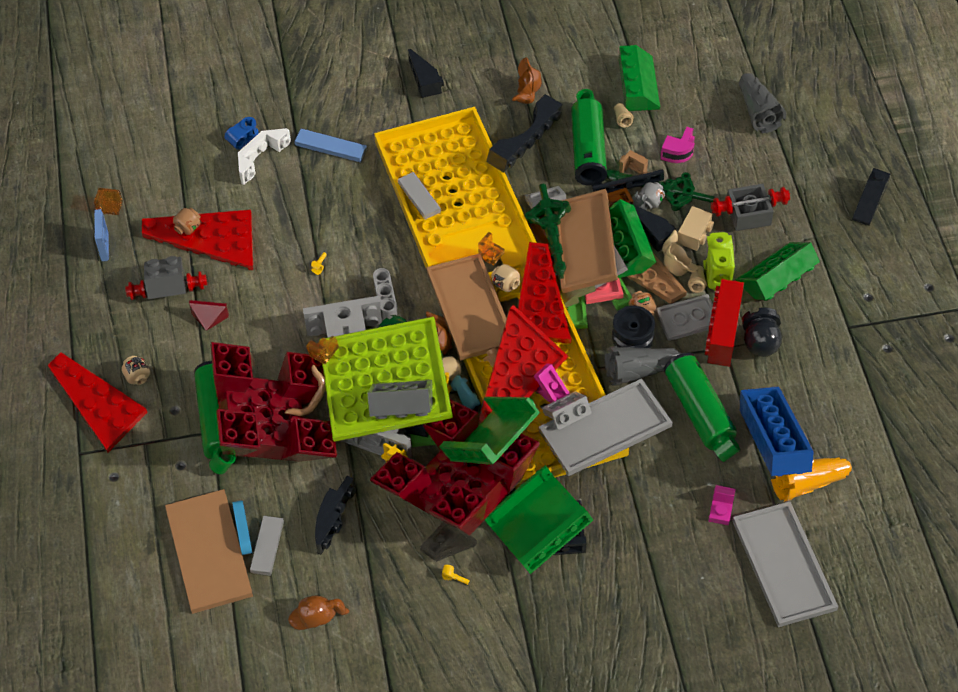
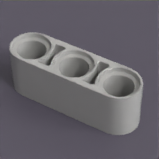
(384, 289)

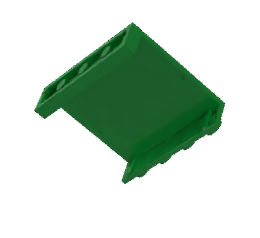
(496, 431)
(538, 519)

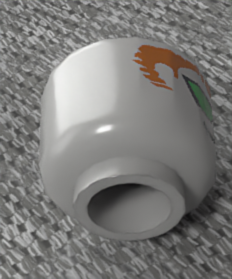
(654, 194)

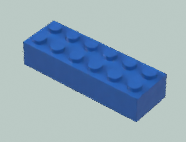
(776, 431)

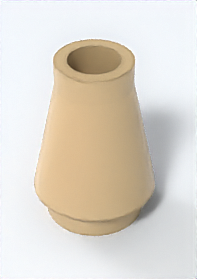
(623, 116)
(697, 280)

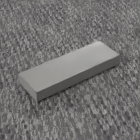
(419, 195)
(267, 545)

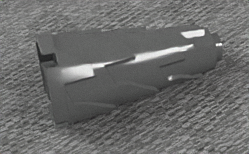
(761, 104)
(631, 363)

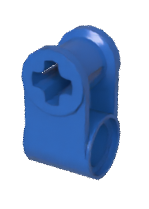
(241, 134)

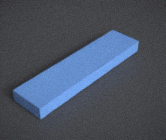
(330, 145)

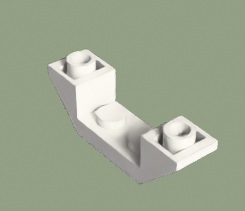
(275, 139)

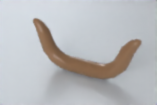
(315, 400)

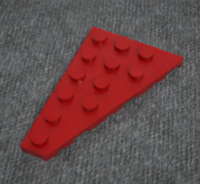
(220, 235)
(519, 357)

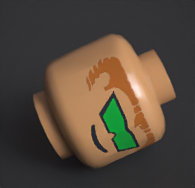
(186, 221)
(643, 300)

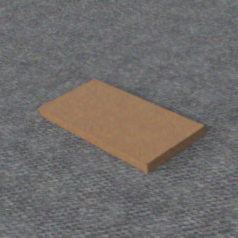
(587, 242)
(468, 305)
(208, 551)

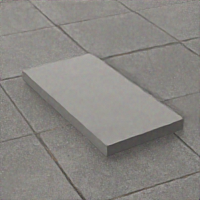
(614, 425)
(784, 564)

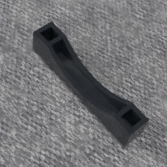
(507, 151)

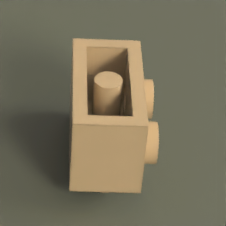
(695, 228)

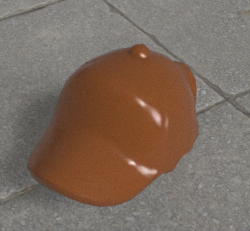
(529, 82)
(444, 336)
(315, 611)

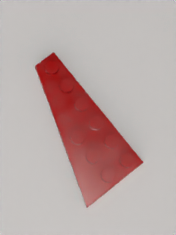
(541, 296)
(99, 403)

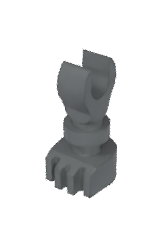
(639, 201)

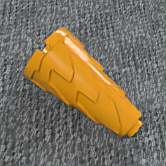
(823, 473)

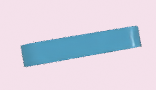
(242, 527)

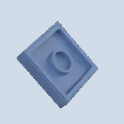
(101, 235)

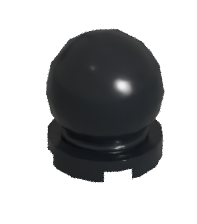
(762, 331)

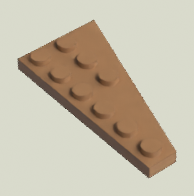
(660, 282)

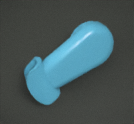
(465, 394)

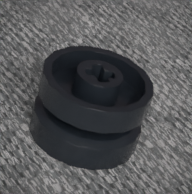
(633, 327)

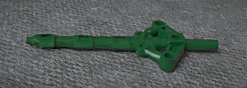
(670, 189)
(549, 223)

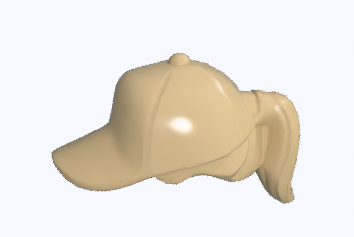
(676, 258)

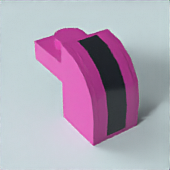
(678, 150)

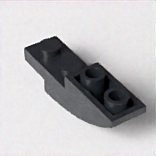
(330, 511)

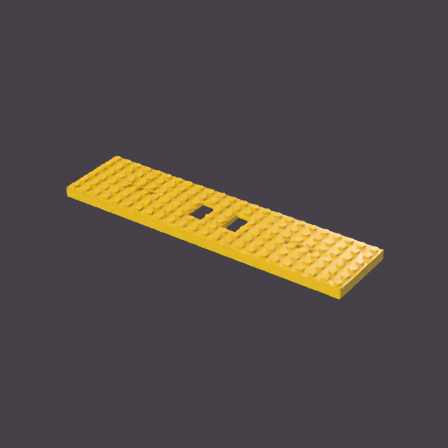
(459, 148)

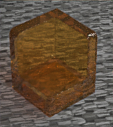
(108, 201)
(490, 251)
(323, 349)

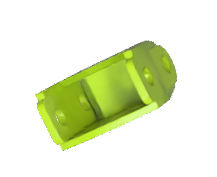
(719, 259)

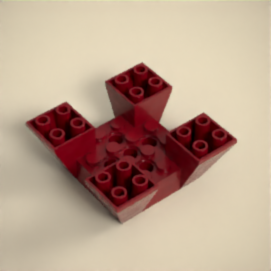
(254, 409)
(451, 490)

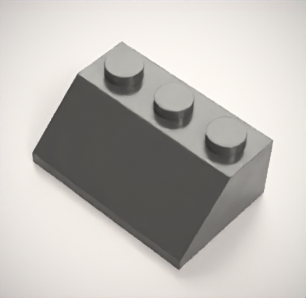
(400, 399)

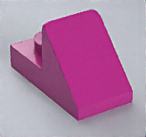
(550, 384)
(722, 505)

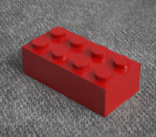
(724, 322)

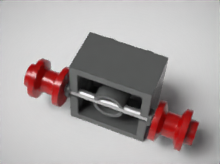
(750, 205)
(165, 279)

